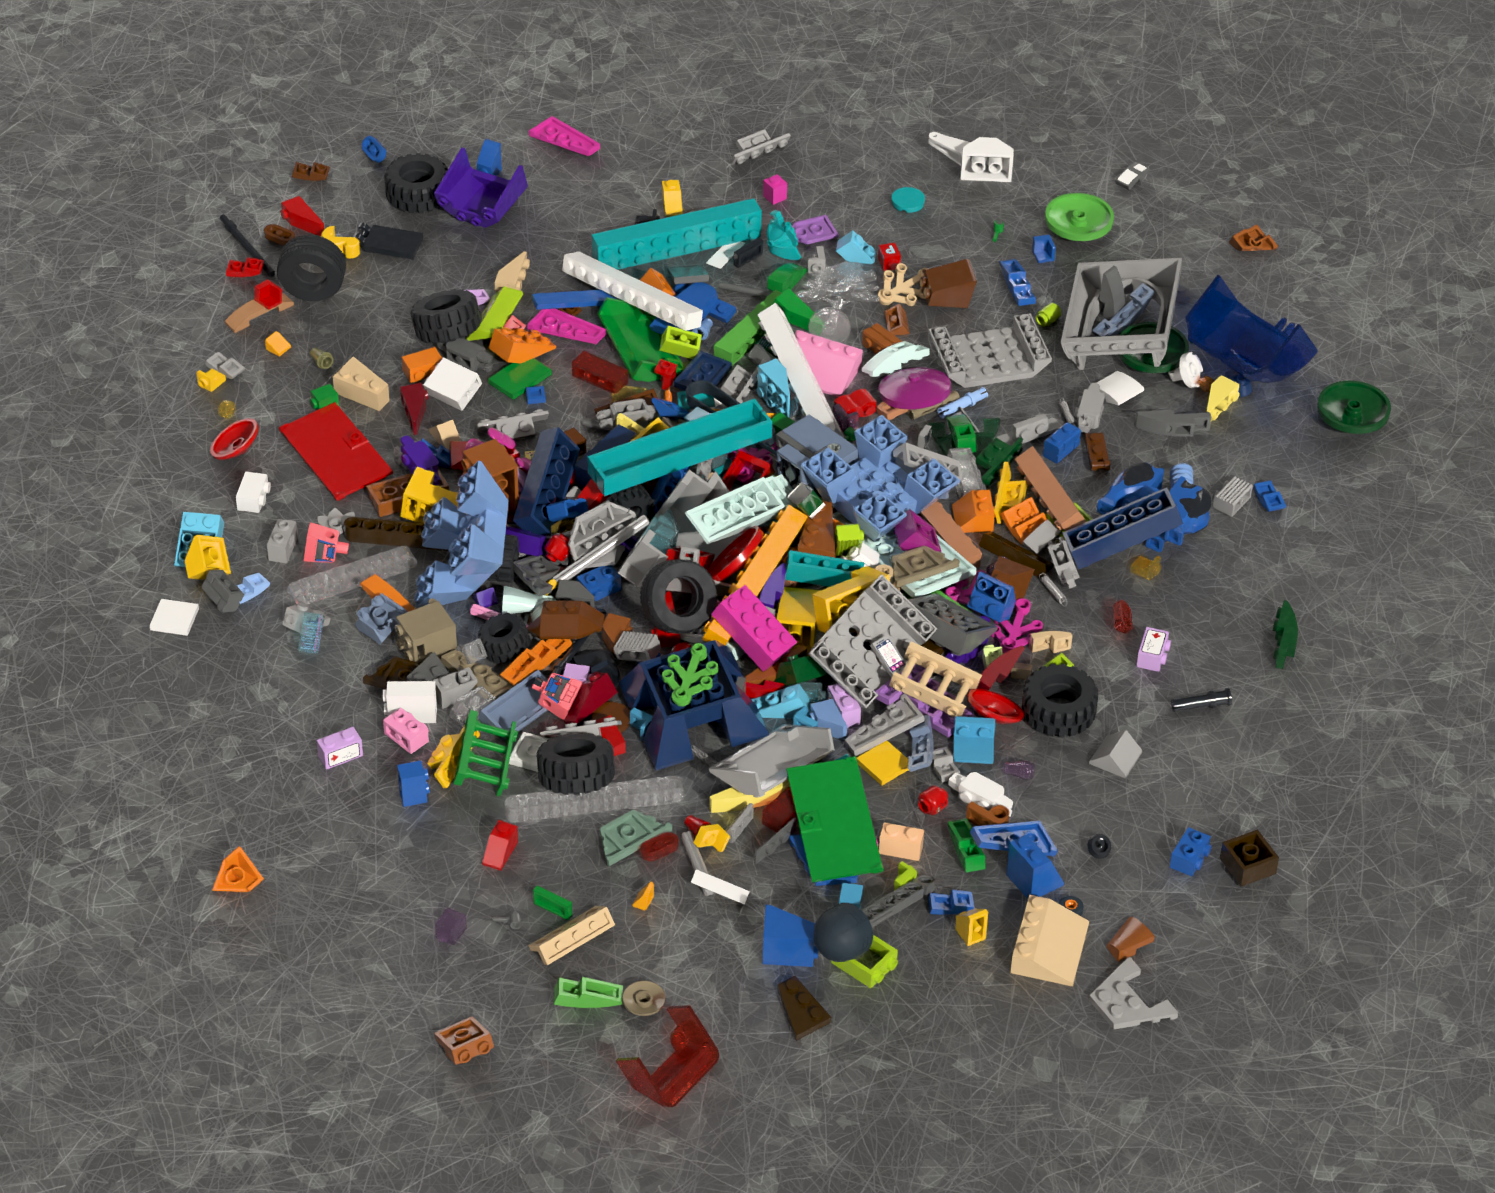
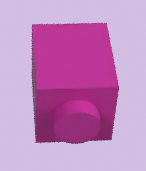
(775, 189)

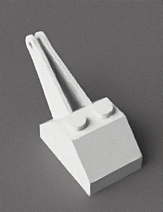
(979, 160)

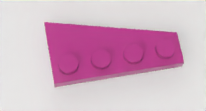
(563, 135)
(565, 325)

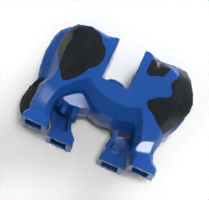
(1144, 479)

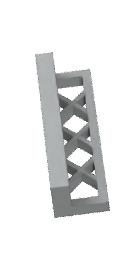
(916, 457)

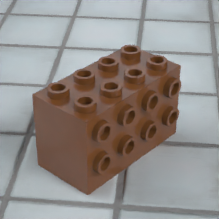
(500, 466)

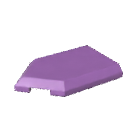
(814, 230)

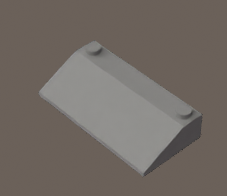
(765, 761)

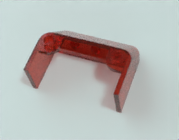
(690, 1062)

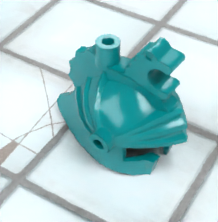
(782, 238)

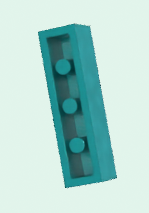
(819, 569)

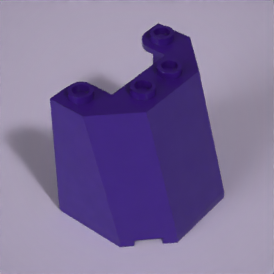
(476, 194)

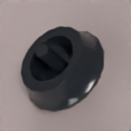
(1099, 846)

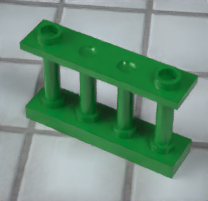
(467, 756)

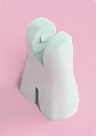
(520, 601)

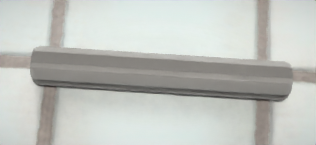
(695, 857)

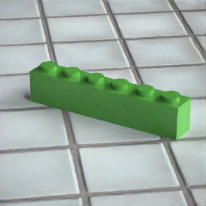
(744, 334)

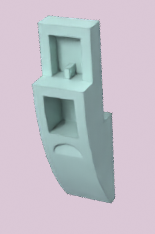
(892, 357)

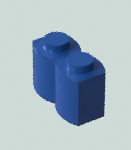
(566, 509)

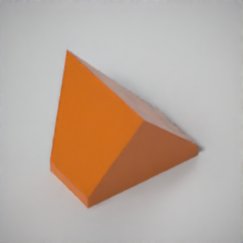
(237, 873)

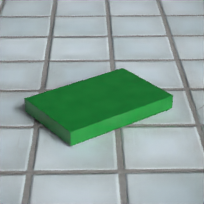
(518, 376)

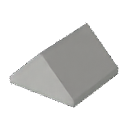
(1117, 754)

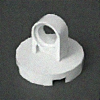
(1188, 371)

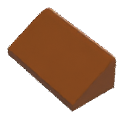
(897, 320)

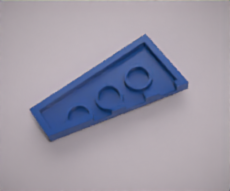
(1000, 836)

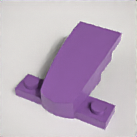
(939, 720)

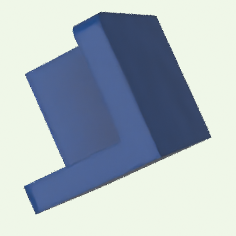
(1043, 248)

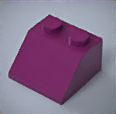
(916, 532)

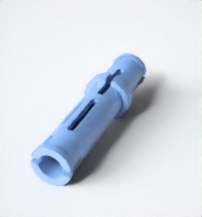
(968, 400)

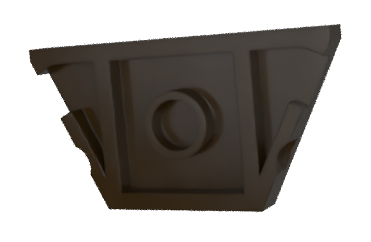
(395, 670)

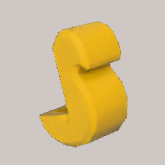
(348, 245)

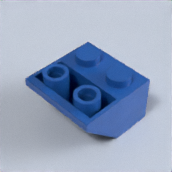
(992, 598)

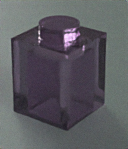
(450, 926)

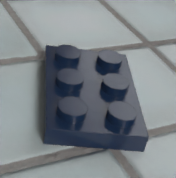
(705, 368)

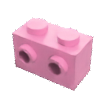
(406, 730)

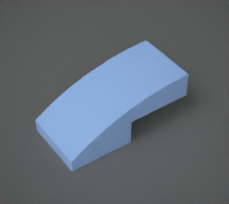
(252, 586)

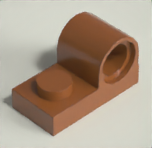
(981, 817)

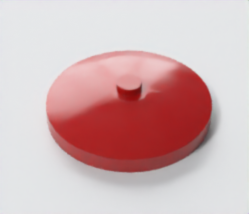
(735, 554)

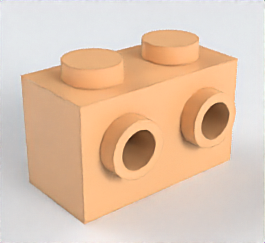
(901, 841)

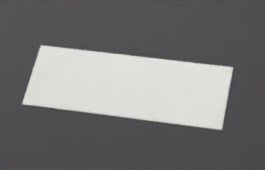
(724, 254)
(720, 886)

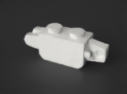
(980, 791)

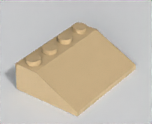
(1049, 942)

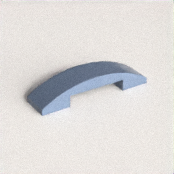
(1127, 315)
(921, 745)

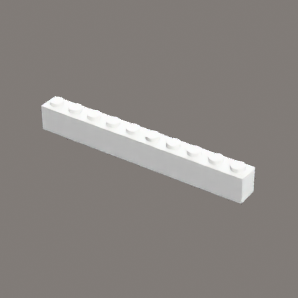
(632, 291)
(797, 367)

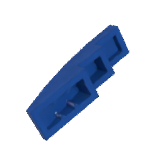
(1017, 283)

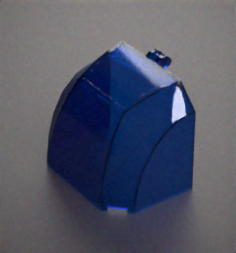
(1245, 341)

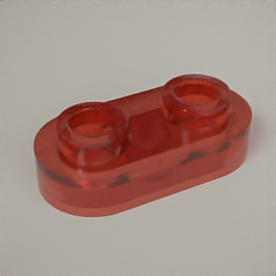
(1122, 617)
(657, 846)

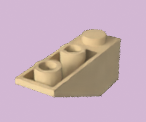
(513, 273)

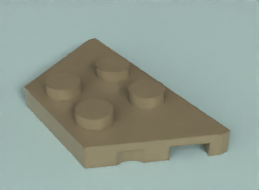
(919, 564)

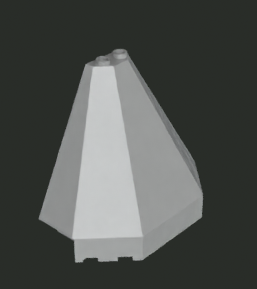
(688, 494)

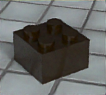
(1249, 858)

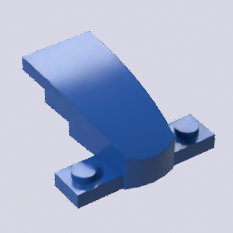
(701, 296)

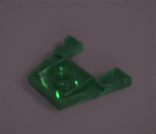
(983, 439)

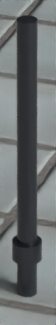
(232, 228)
(560, 665)

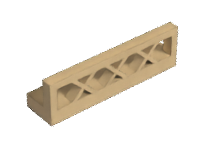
(573, 934)

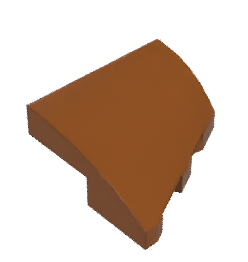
(1252, 240)
(1129, 938)

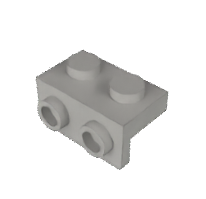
(294, 616)

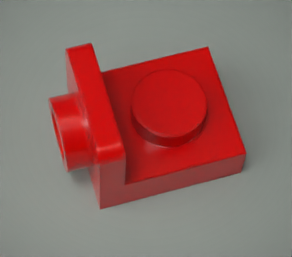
(668, 373)

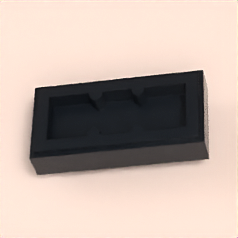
(748, 252)

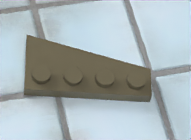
(488, 679)

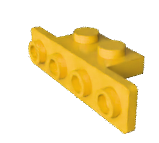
(1008, 493)
(446, 757)

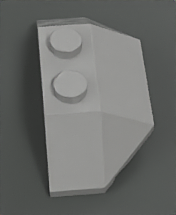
(598, 526)

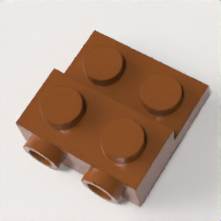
(464, 1040)

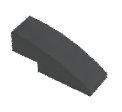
(1112, 293)

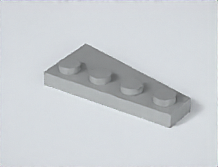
(883, 727)

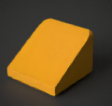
(277, 344)
(644, 897)

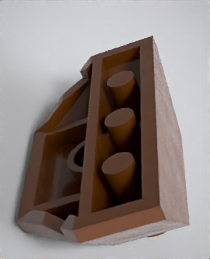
(564, 620)

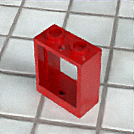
(749, 461)

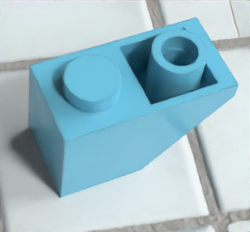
(855, 249)

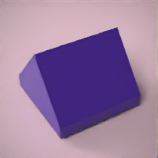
(485, 598)

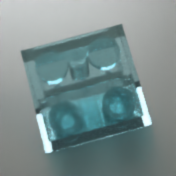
(666, 532)

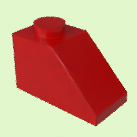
(500, 845)

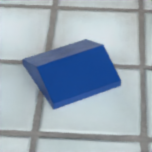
(669, 409)

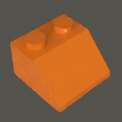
(974, 512)

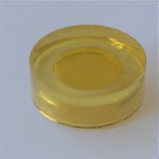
(226, 409)

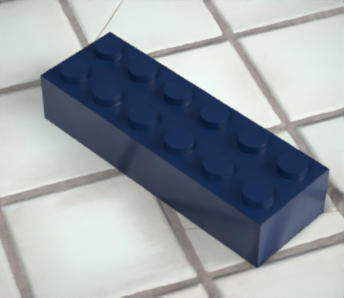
(546, 480)
(1123, 528)

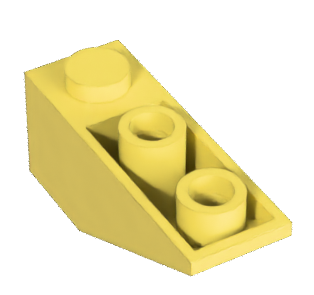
(1222, 394)

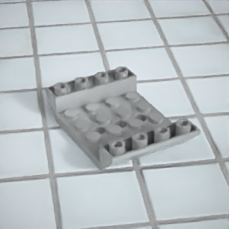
(1015, 352)
(874, 614)

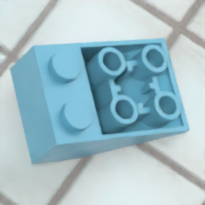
(774, 386)
(193, 525)

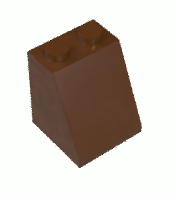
(949, 284)

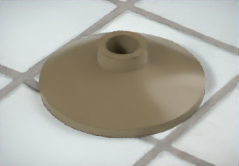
(644, 998)

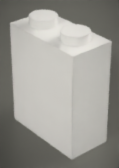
(452, 384)
(413, 697)

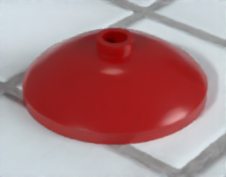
(235, 439)
(995, 706)

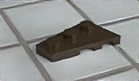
(802, 1008)

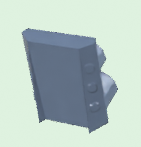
(379, 618)

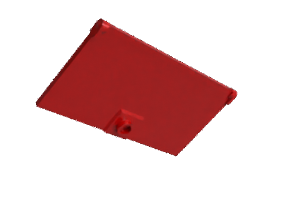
(336, 451)

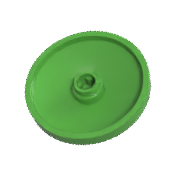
(1079, 217)

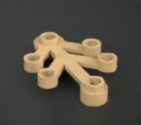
(890, 295)

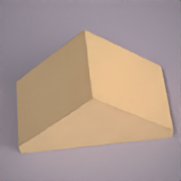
(445, 433)

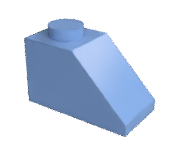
(829, 716)

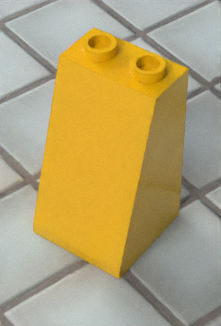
(798, 616)

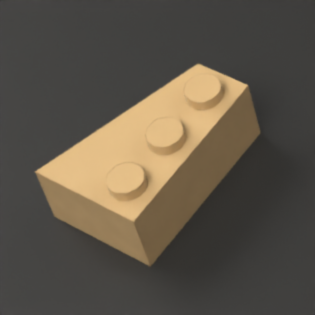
(361, 385)

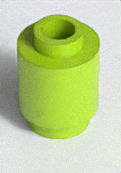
(1048, 315)

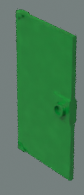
(834, 819)

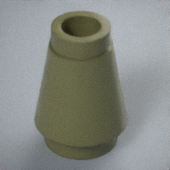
(322, 358)

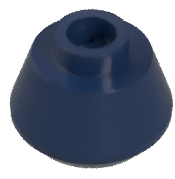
(1245, 386)

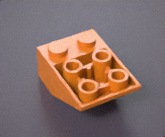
(519, 344)

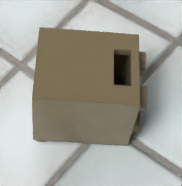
(426, 632)

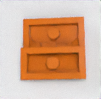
(1023, 519)

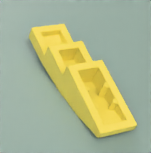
(734, 800)

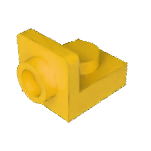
(210, 379)
(713, 836)

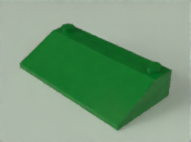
(635, 340)

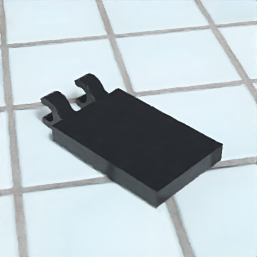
(389, 241)

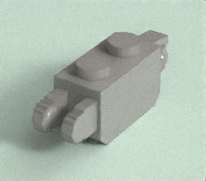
(1090, 408)
(633, 409)
(1063, 562)

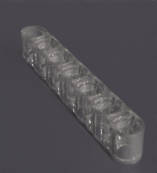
(351, 575)

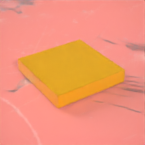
(883, 762)

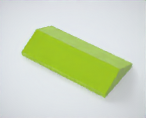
(496, 312)

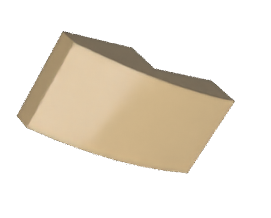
(1055, 640)

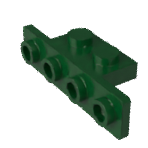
(994, 457)

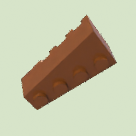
(819, 533)

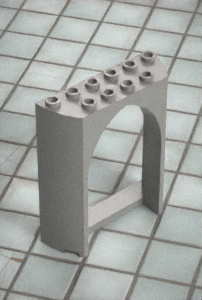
(1084, 306)

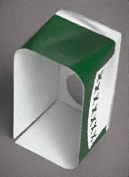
(806, 501)

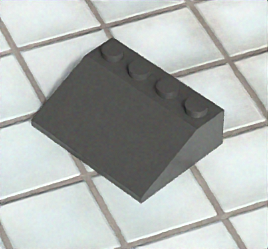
(956, 626)

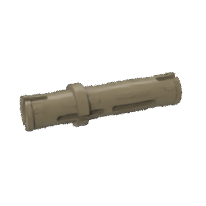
(916, 413)

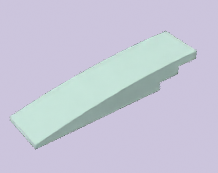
(741, 508)

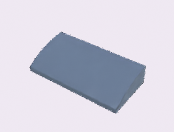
(516, 705)

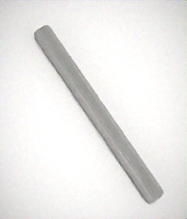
(602, 549)

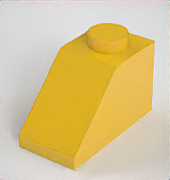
(671, 198)
(972, 925)

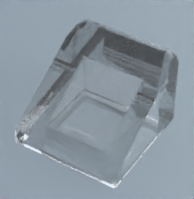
(795, 410)

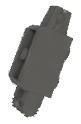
(467, 354)

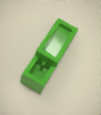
(587, 993)

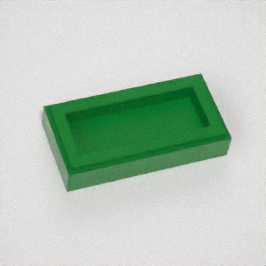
(552, 902)

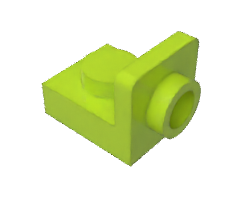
(906, 874)

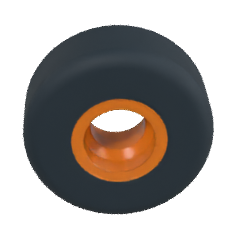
(1073, 902)

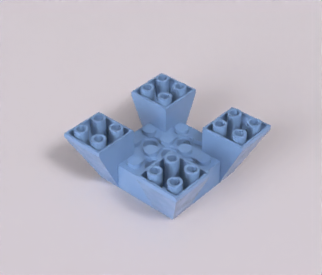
(875, 488)
(472, 539)

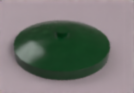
(1144, 362)
(1354, 407)

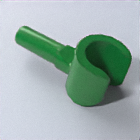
(998, 228)
(850, 434)

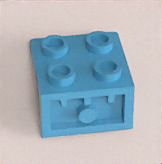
(974, 740)

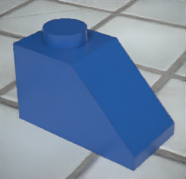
(490, 158)

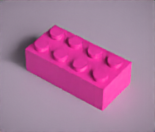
(754, 628)

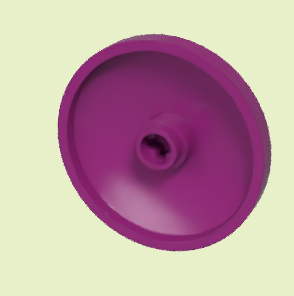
(915, 388)

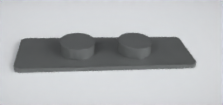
(780, 837)

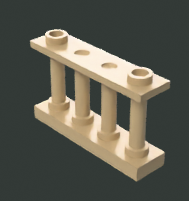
(943, 666)

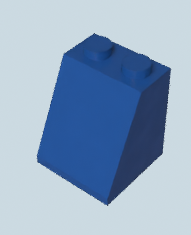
(1031, 868)
(788, 939)

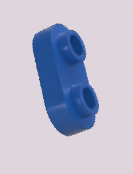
(374, 149)

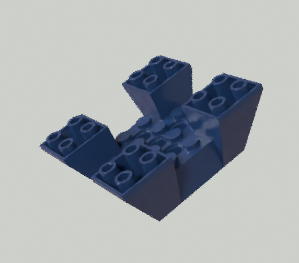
(667, 734)

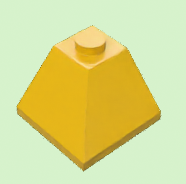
(205, 555)

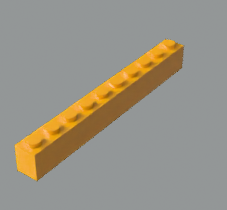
(763, 564)

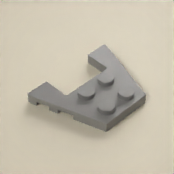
(1120, 1003)

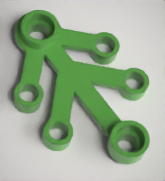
(682, 695)

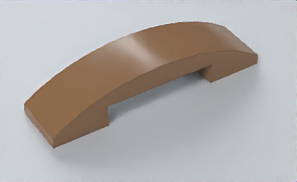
(240, 318)

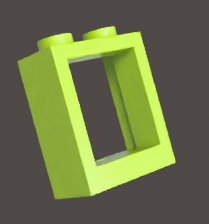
(876, 974)

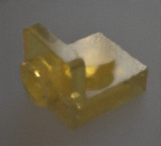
(1146, 567)

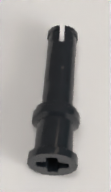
(1211, 699)

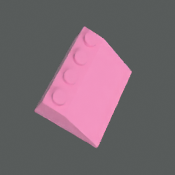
(830, 362)

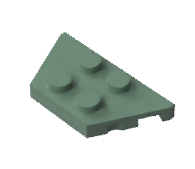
(628, 833)

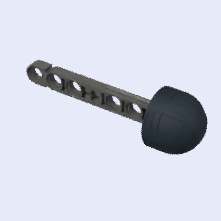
(847, 931)

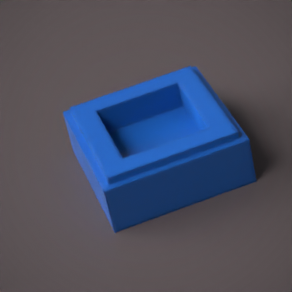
(535, 395)

